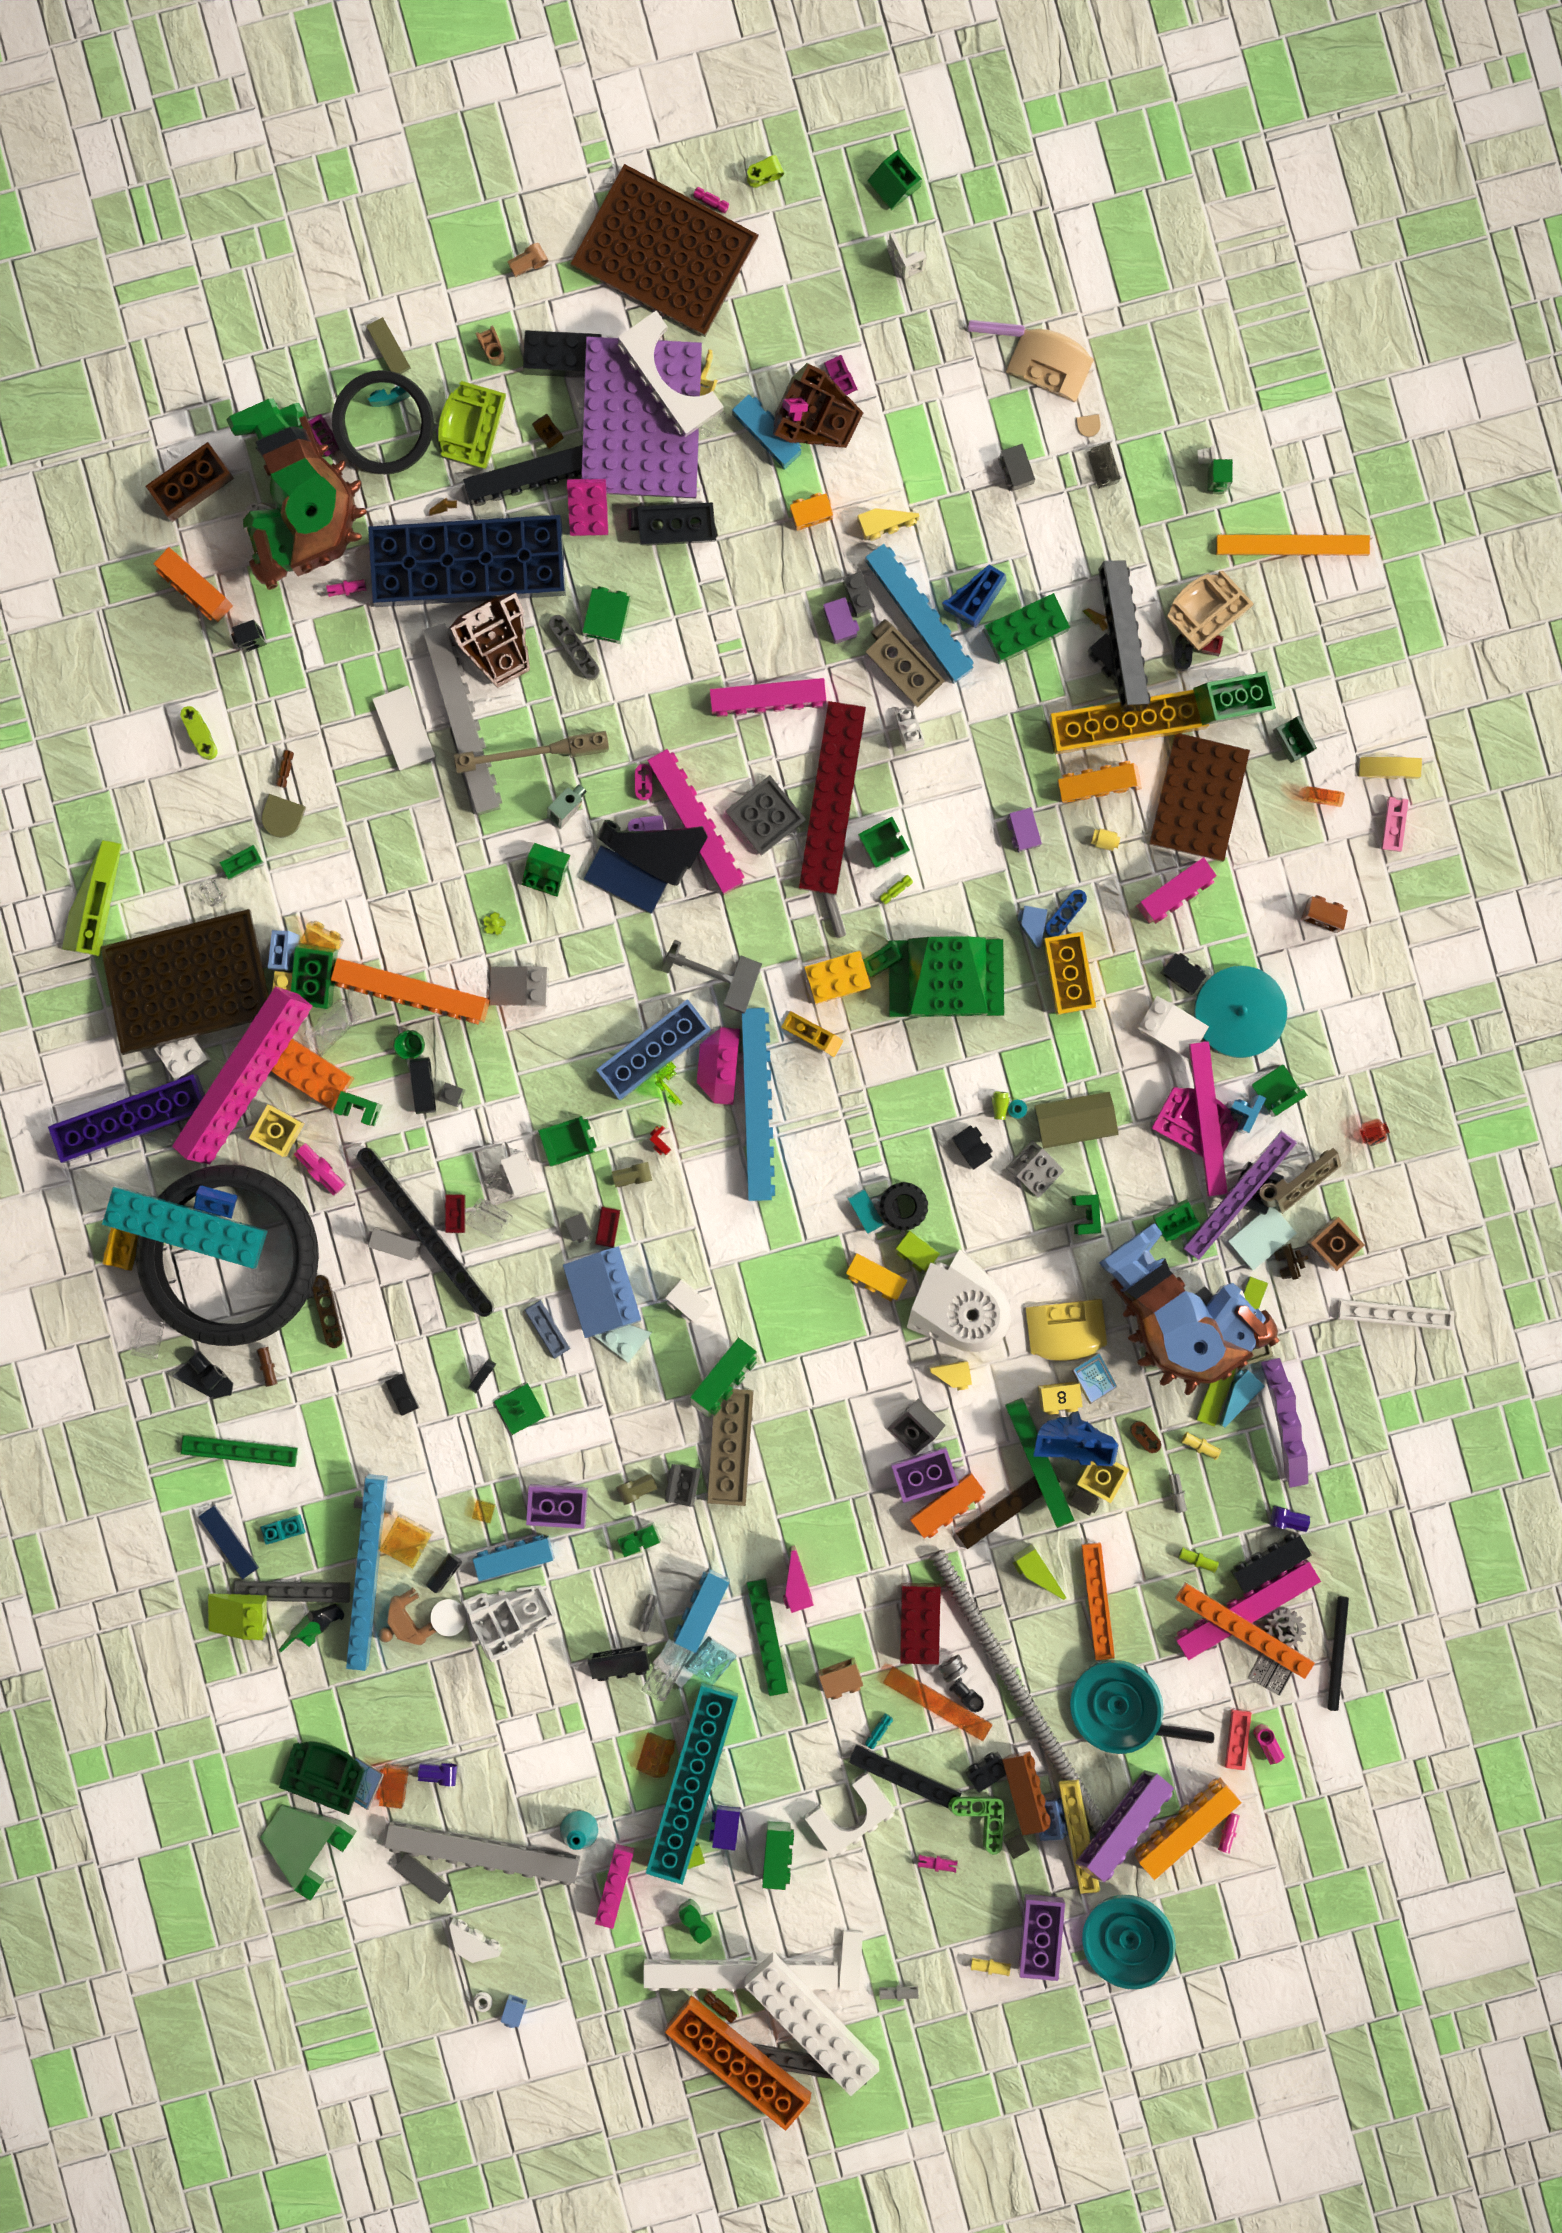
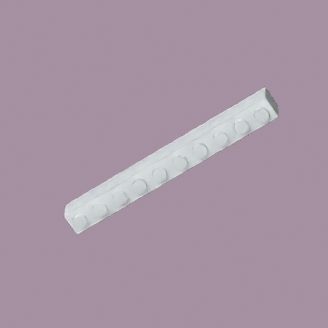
(731, 1974)

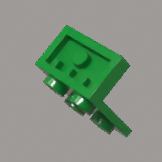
(1279, 1090)

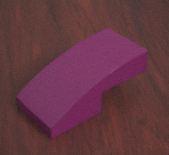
(840, 374)

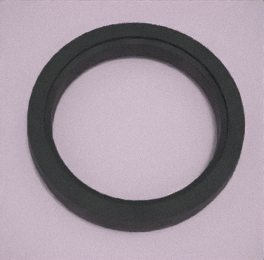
(342, 439)

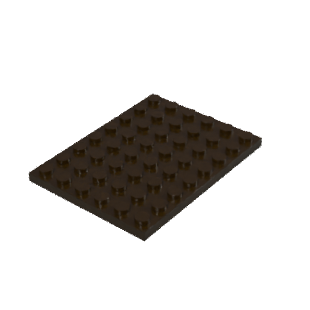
(185, 981)

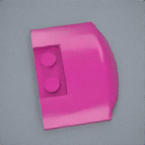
(1180, 1121)

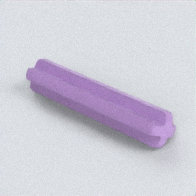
(996, 328)

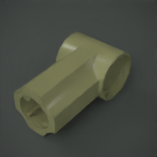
(636, 1174)
(633, 1490)

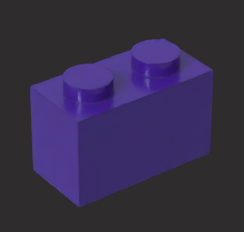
(726, 1827)

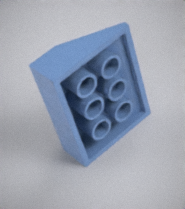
(602, 1292)

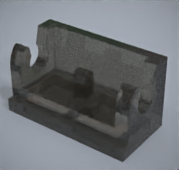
(1104, 465)

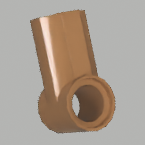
(531, 258)

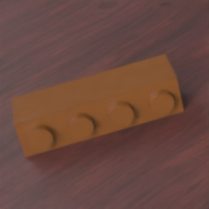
(1026, 1793)

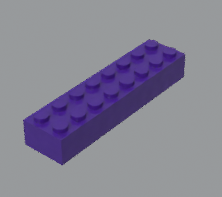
(126, 1119)

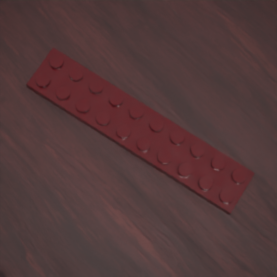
(832, 798)

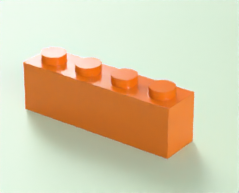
(947, 1505)

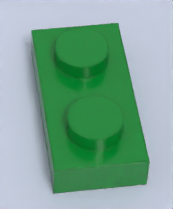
(241, 862)
(883, 959)

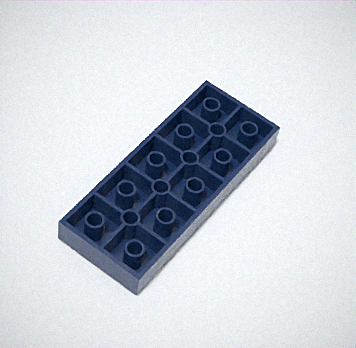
(466, 560)

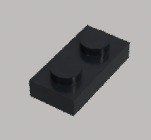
(402, 1394)

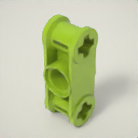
(199, 732)

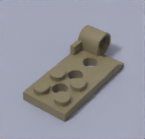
(889, 636)
(1288, 1194)

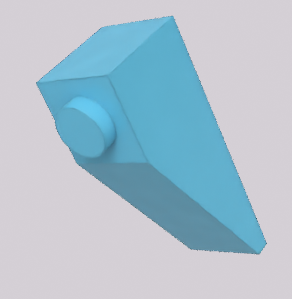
(1241, 1392)

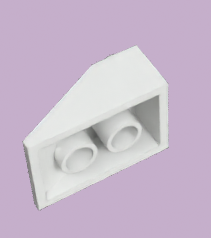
(1172, 1027)

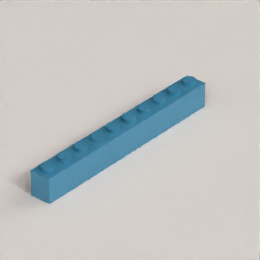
(756, 1104)
(366, 1572)

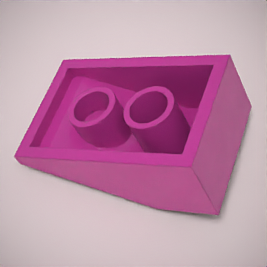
(797, 1591)

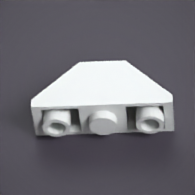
(909, 729)
(472, 1943)

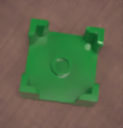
(345, 1103)
(1092, 1214)

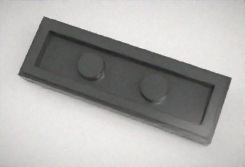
(423, 1878)

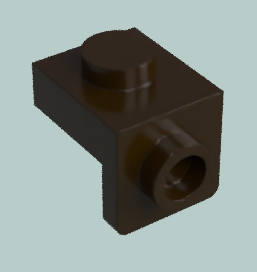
(547, 431)

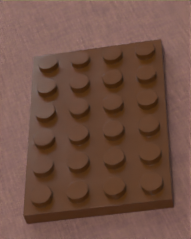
(1199, 797)

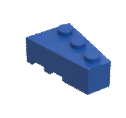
(976, 597)

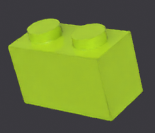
(917, 1251)

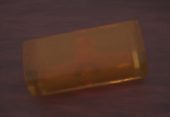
(1323, 796)

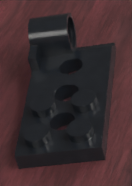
(642, 517)

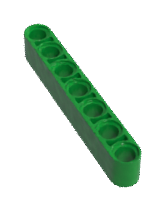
(1040, 1465)

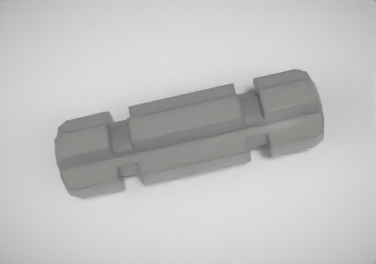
(648, 1613)

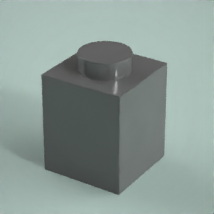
(452, 1094)
(578, 1228)

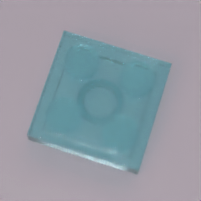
(710, 1660)

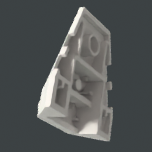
(508, 1618)

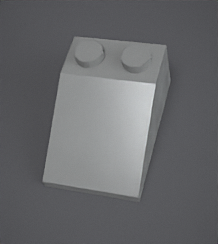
(519, 986)

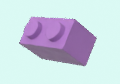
(840, 620)
(1024, 830)

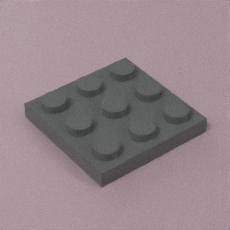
(765, 815)

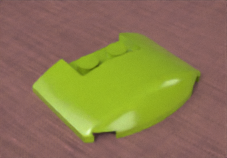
(470, 424)

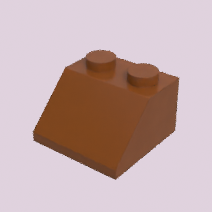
(1324, 914)

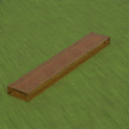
(937, 1703)

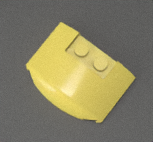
(1066, 1329)

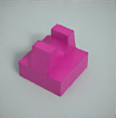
(795, 407)

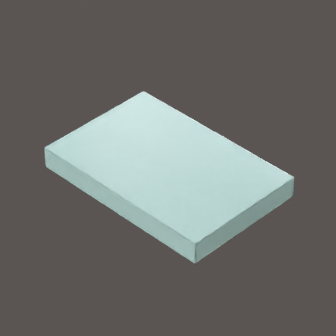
(1261, 1237)

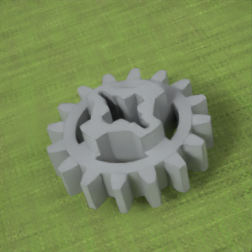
(1288, 1623)

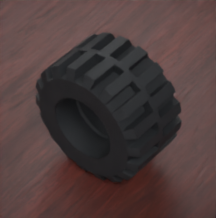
(919, 1213)

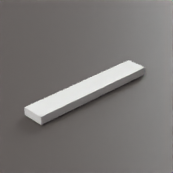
(1395, 1314)

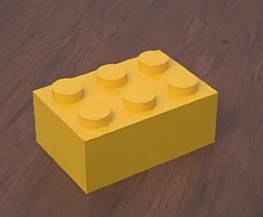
(837, 977)

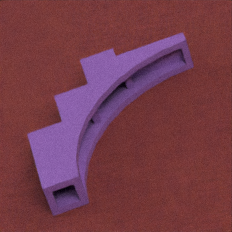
(1288, 1423)

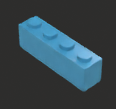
(761, 427)
(513, 1558)

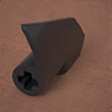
(205, 1377)

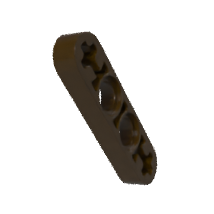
(324, 1312)

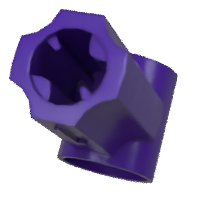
(1284, 1519)
(443, 1774)

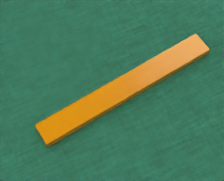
(1293, 545)

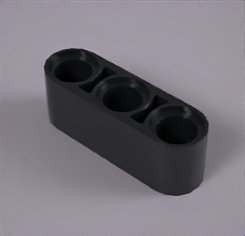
(422, 1085)

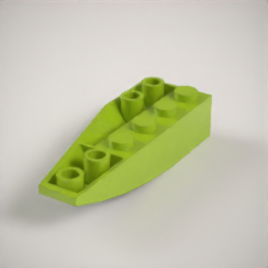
(91, 906)

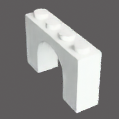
(836, 1837)

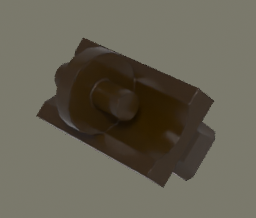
(1292, 1270)

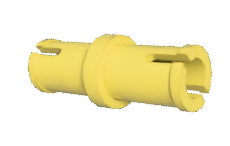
(1201, 1445)
(990, 1966)

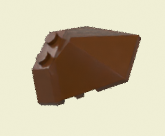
(830, 413)
(494, 638)

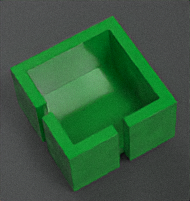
(882, 843)

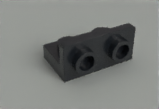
(986, 1772)

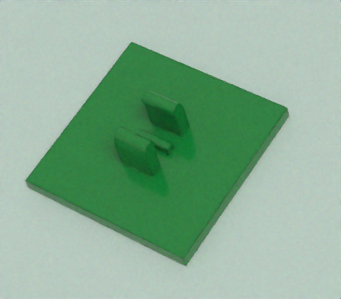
(519, 1409)

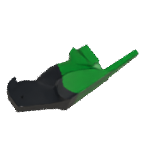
(314, 1624)

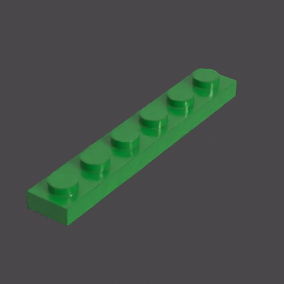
(767, 1637)

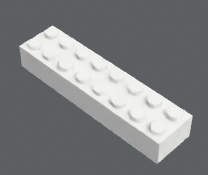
(811, 2024)

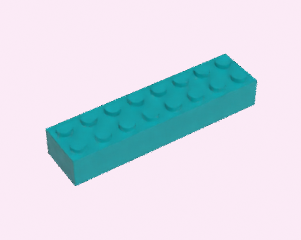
(184, 1227)

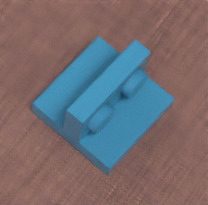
(1247, 1110)

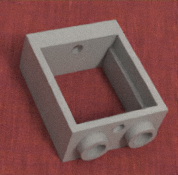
(394, 1244)

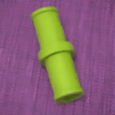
(1198, 1560)

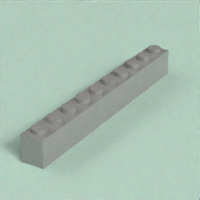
(461, 717)
(482, 1852)

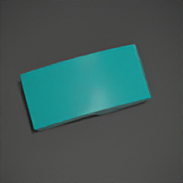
(380, 398)
(865, 1211)
(283, 1529)

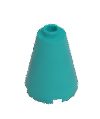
(579, 1830)

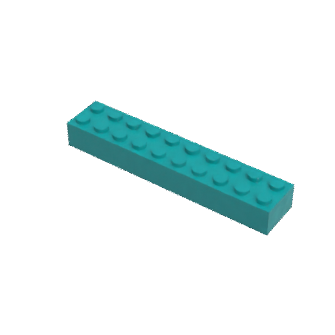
(692, 1783)

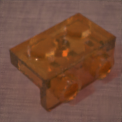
(655, 1755)

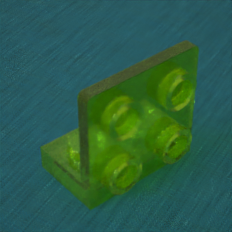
(668, 1073)

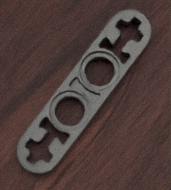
(573, 648)

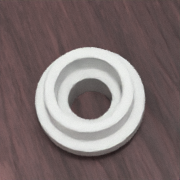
(482, 2007)

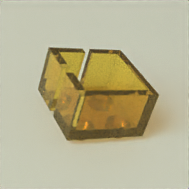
(406, 1541)

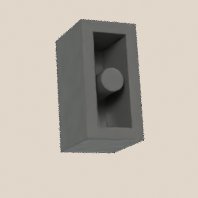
(1017, 467)
(858, 594)

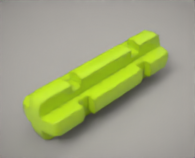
(896, 889)

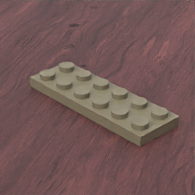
(731, 1450)

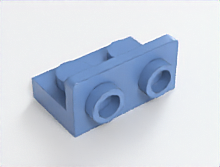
(1058, 1826)

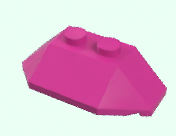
(719, 1064)

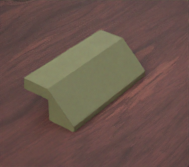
(1076, 1120)

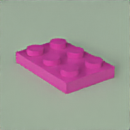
(587, 507)

